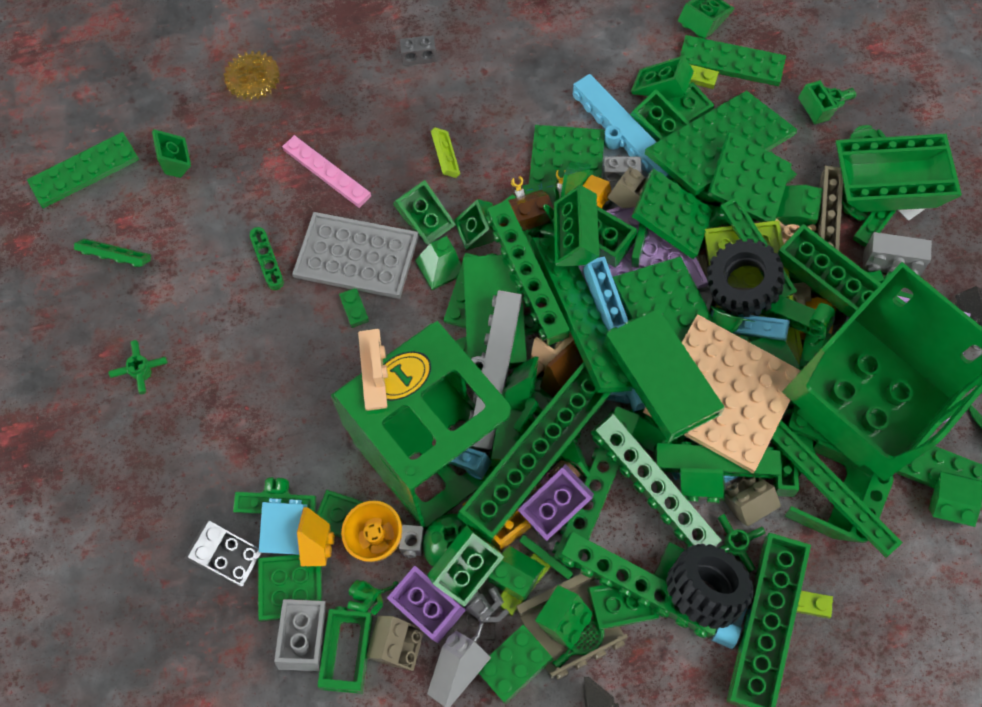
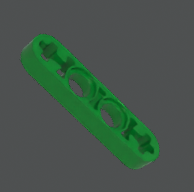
(266, 258)

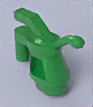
(369, 595)

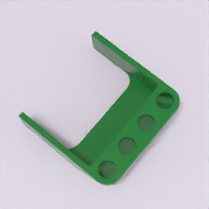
(861, 482)

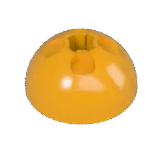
(363, 526)

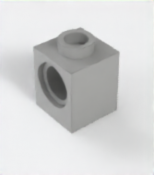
(409, 532)

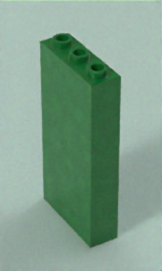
(481, 282)
(663, 374)

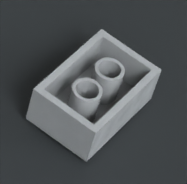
(887, 251)

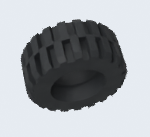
(737, 256)
(697, 599)

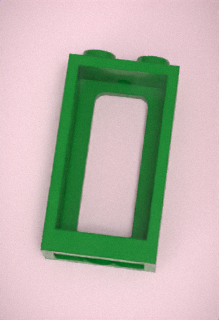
(335, 619)

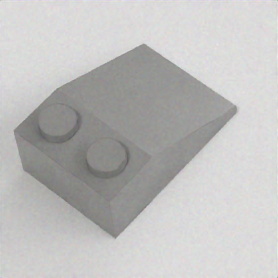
(300, 635)
(456, 668)

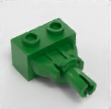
(822, 101)

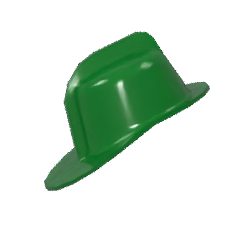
(727, 320)

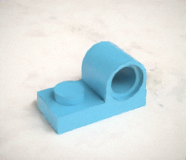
(474, 462)
(729, 635)

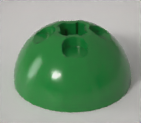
(437, 538)

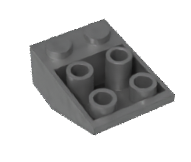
(223, 553)

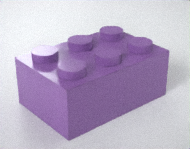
(556, 502)
(426, 604)

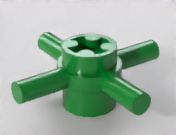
(138, 361)
(739, 535)

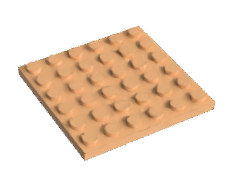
(747, 385)

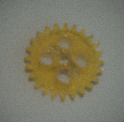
(251, 75)

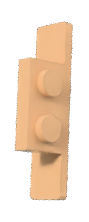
(373, 369)

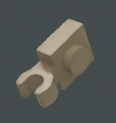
(803, 293)

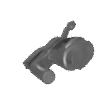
(482, 610)

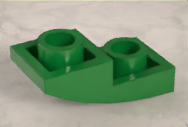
(667, 560)

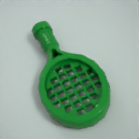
(565, 656)

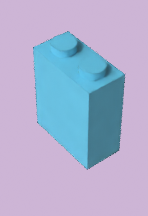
(280, 526)

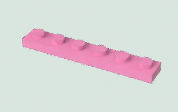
(327, 171)

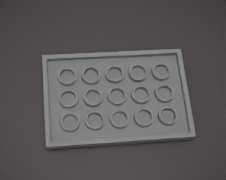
(356, 255)

